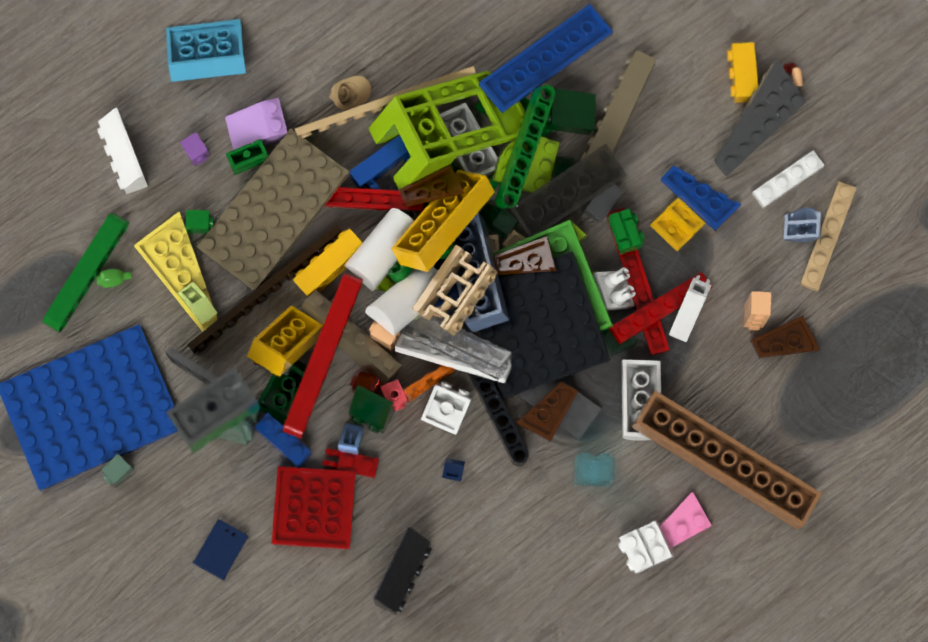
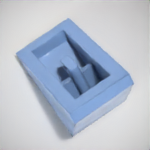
(351, 438)

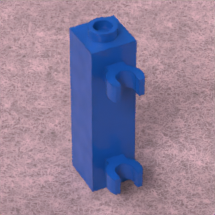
(379, 164)

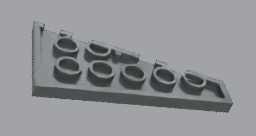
(763, 114)

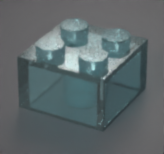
(593, 470)

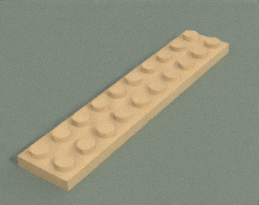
(374, 106)

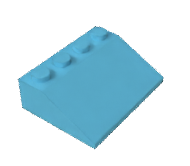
(205, 50)

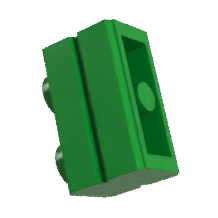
(247, 157)
(626, 231)

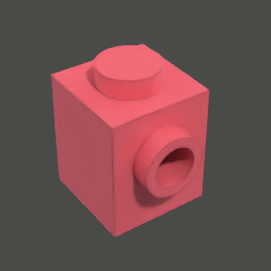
(395, 394)

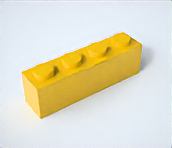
(329, 264)

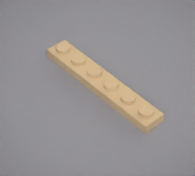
(829, 234)

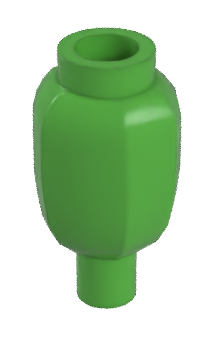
(112, 277)

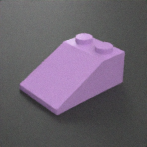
(257, 122)

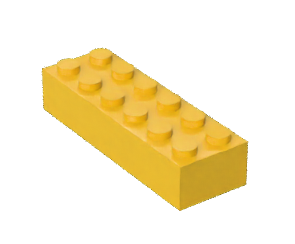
(442, 223)

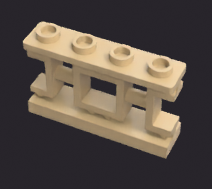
(445, 280)

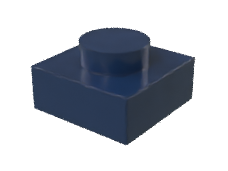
(453, 469)

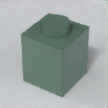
(116, 470)

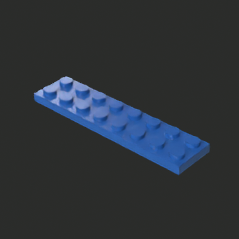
(545, 58)

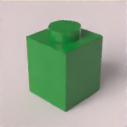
(199, 221)

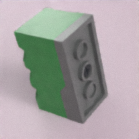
(213, 410)

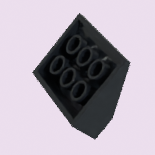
(402, 572)

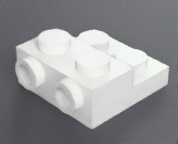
(447, 407)
(645, 547)

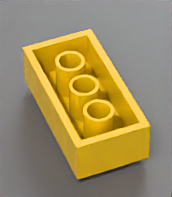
(285, 341)

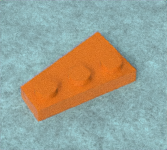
(427, 382)

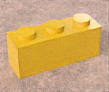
(742, 71)

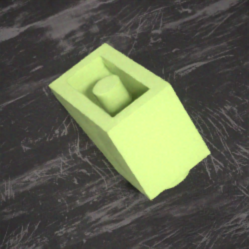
(197, 303)

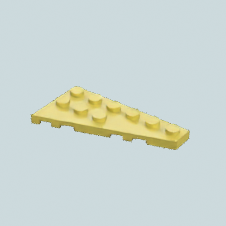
(174, 261)

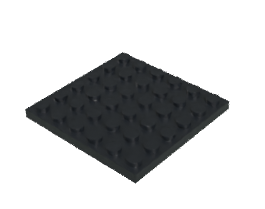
(548, 327)

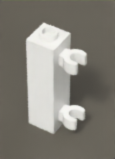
(690, 309)

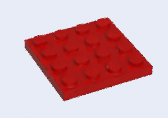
(313, 508)

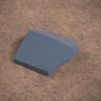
(803, 225)

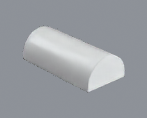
(460, 121)
(375, 254)
(395, 306)
(638, 382)

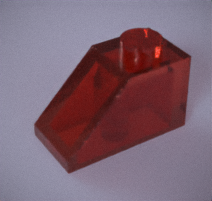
(367, 381)

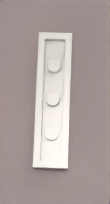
(788, 179)

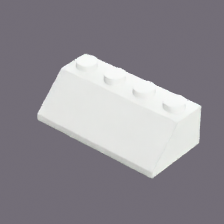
(122, 152)

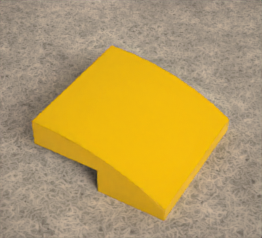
(677, 224)

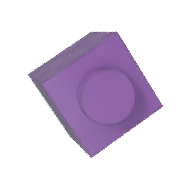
(195, 149)

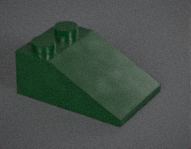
(281, 392)
(371, 410)

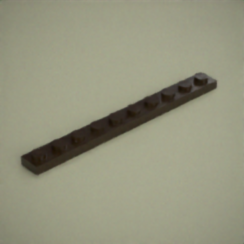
(260, 294)

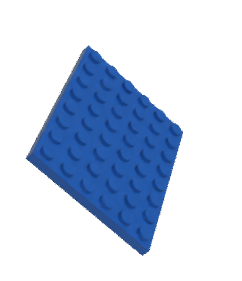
(89, 407)

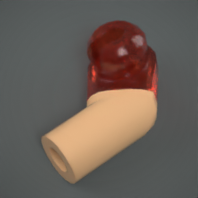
(795, 71)

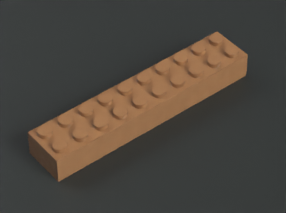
(726, 460)

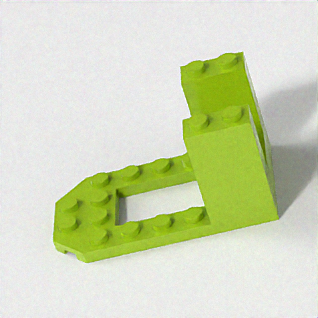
(425, 134)

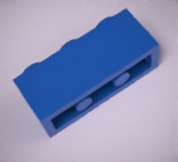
(285, 443)

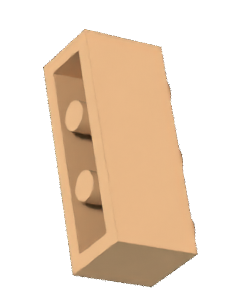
(757, 310)

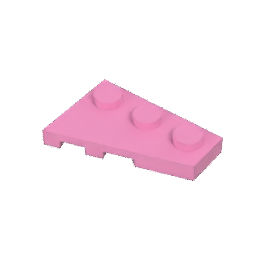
(685, 522)

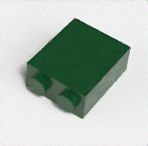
(572, 112)

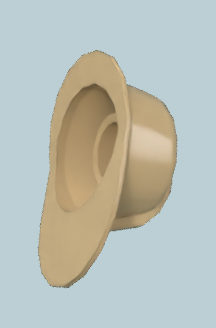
(350, 92)

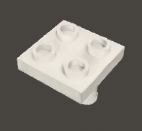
(615, 289)

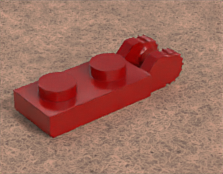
(363, 465)

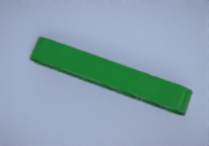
(518, 152)
(85, 272)

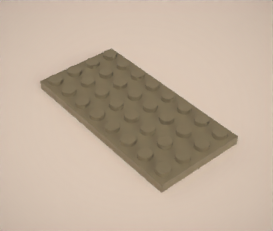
(273, 210)

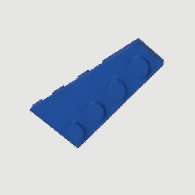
(704, 201)

